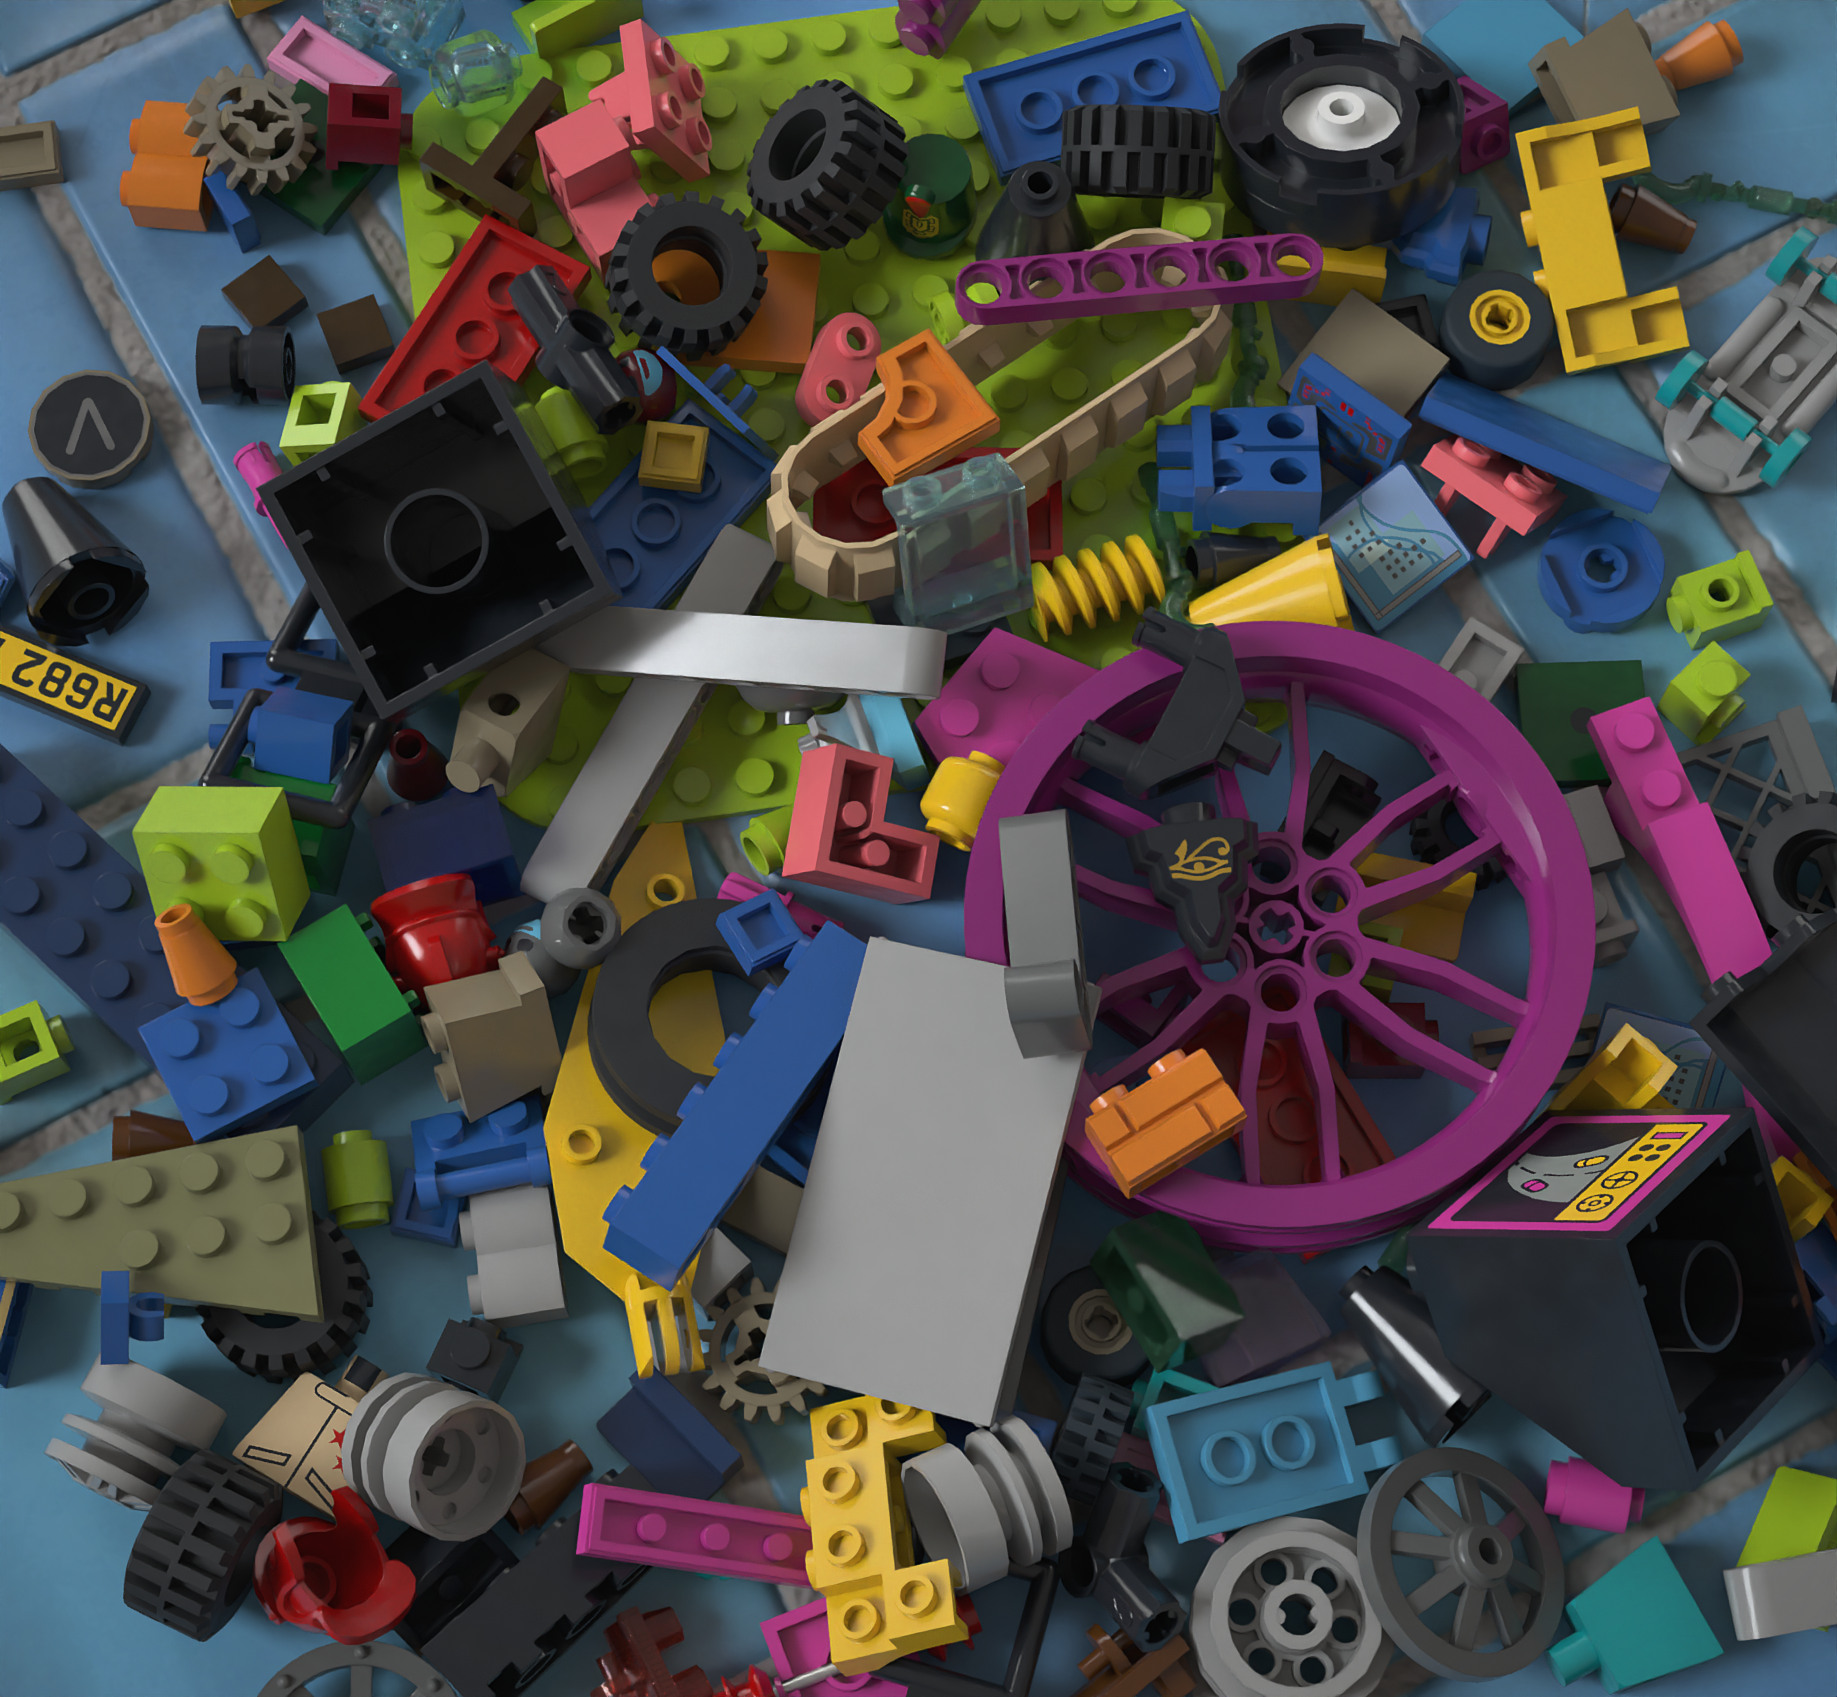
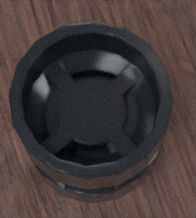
(245, 365)

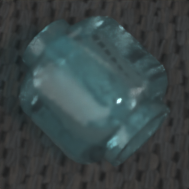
(475, 73)

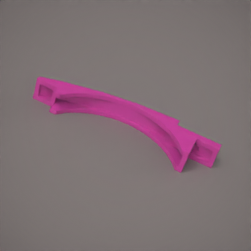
(1687, 852)

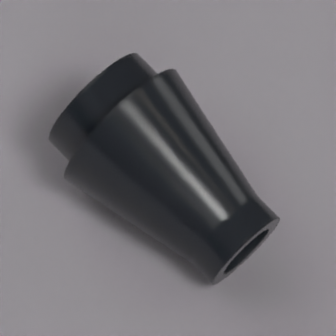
(1222, 556)

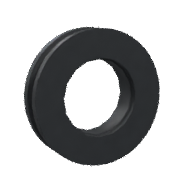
(619, 1030)

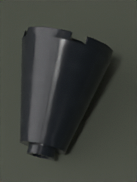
(1035, 217)
(69, 565)
(1407, 1353)

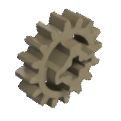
(250, 129)
(742, 1363)

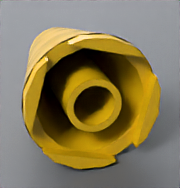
(1289, 587)

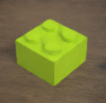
(225, 856)

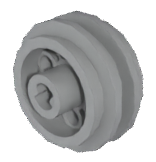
(1235, 1575)

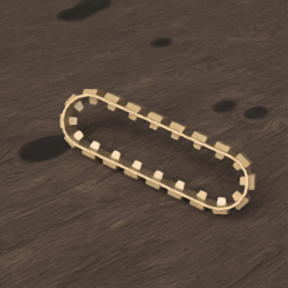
(874, 568)

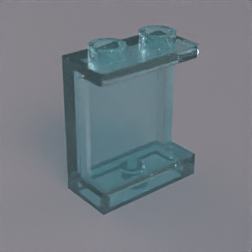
(961, 545)

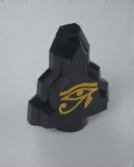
(1198, 872)

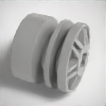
(135, 1432)
(434, 1456)
(988, 1503)

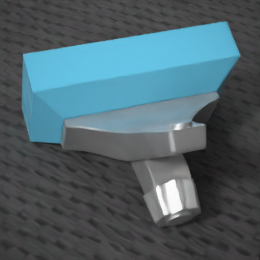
(874, 726)

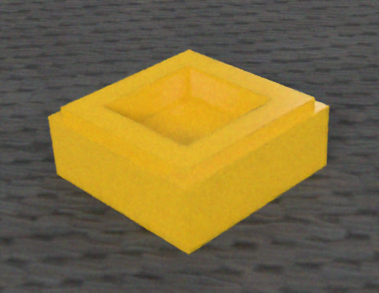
(674, 456)

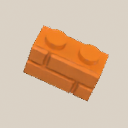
(1164, 1120)

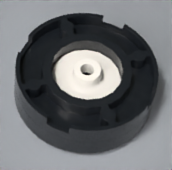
(1340, 136)

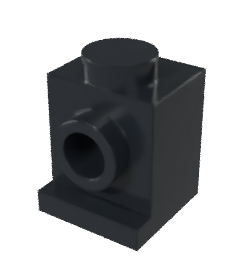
(475, 1358)

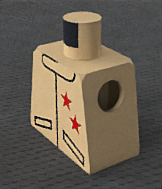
(304, 1434)

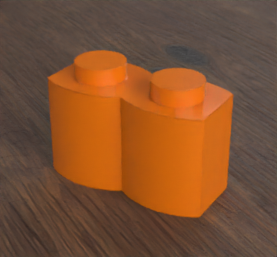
(165, 179)

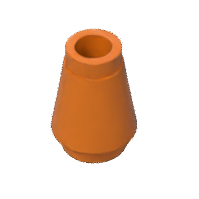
(1702, 56)
(195, 957)

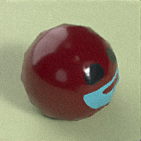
(652, 380)

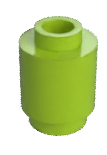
(573, 434)
(357, 1180)

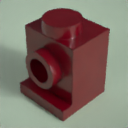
(366, 125)
(1369, 1059)

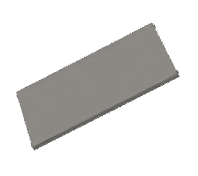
(923, 1190)

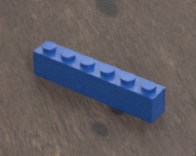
(740, 1113)

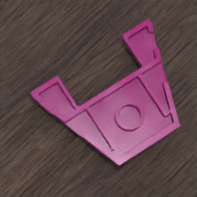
(999, 699)

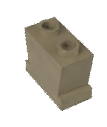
(1605, 75)
(492, 1037)

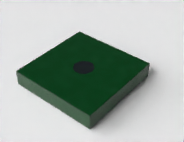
(319, 193)
(1557, 704)

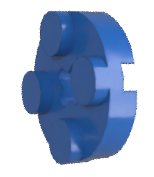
(1586, 602)

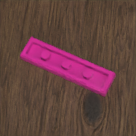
(694, 1535)

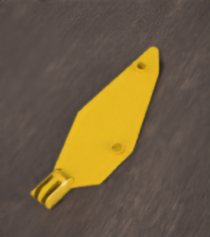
(598, 1147)

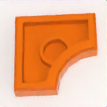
(926, 413)

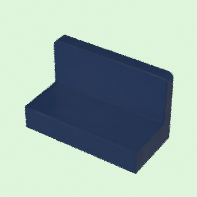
(669, 1440)

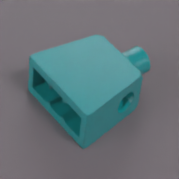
(1633, 1625)

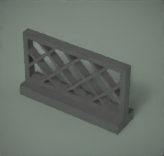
(1801, 770)

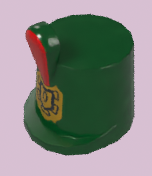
(933, 200)

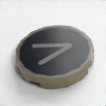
(91, 429)

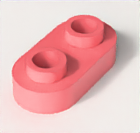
(837, 366)

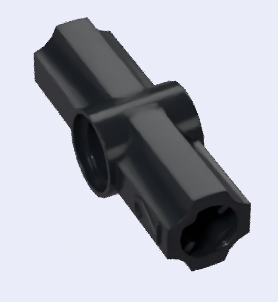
(575, 350)

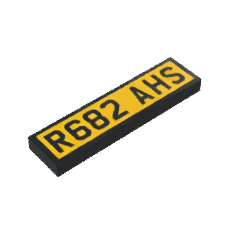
(69, 687)

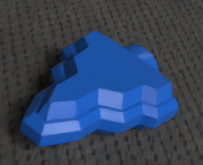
(1447, 240)

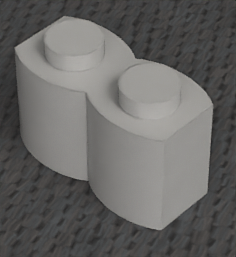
(516, 1256)

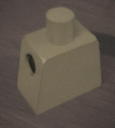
(506, 747)

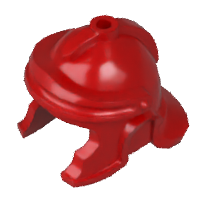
(435, 933)
(333, 1574)

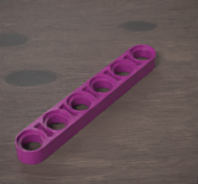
(1141, 289)

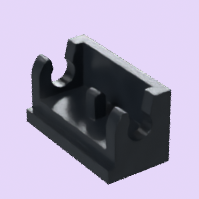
(1336, 808)

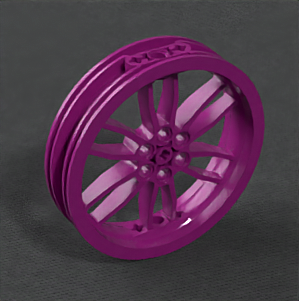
(1504, 801)

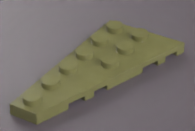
(189, 1222)

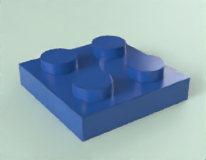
(228, 1059)

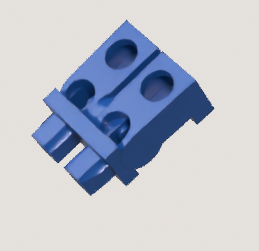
(1243, 467)

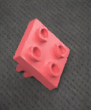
(660, 101)
(1509, 491)

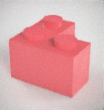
(592, 178)
(842, 835)

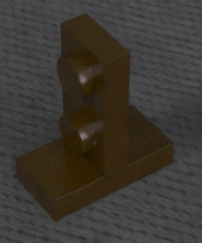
(502, 168)

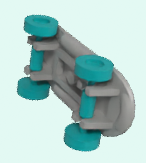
(1765, 388)

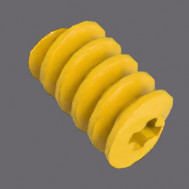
(1095, 585)

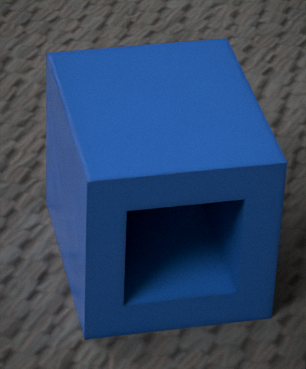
(301, 734)

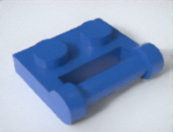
(479, 1156)

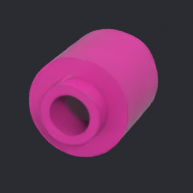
(1589, 1497)

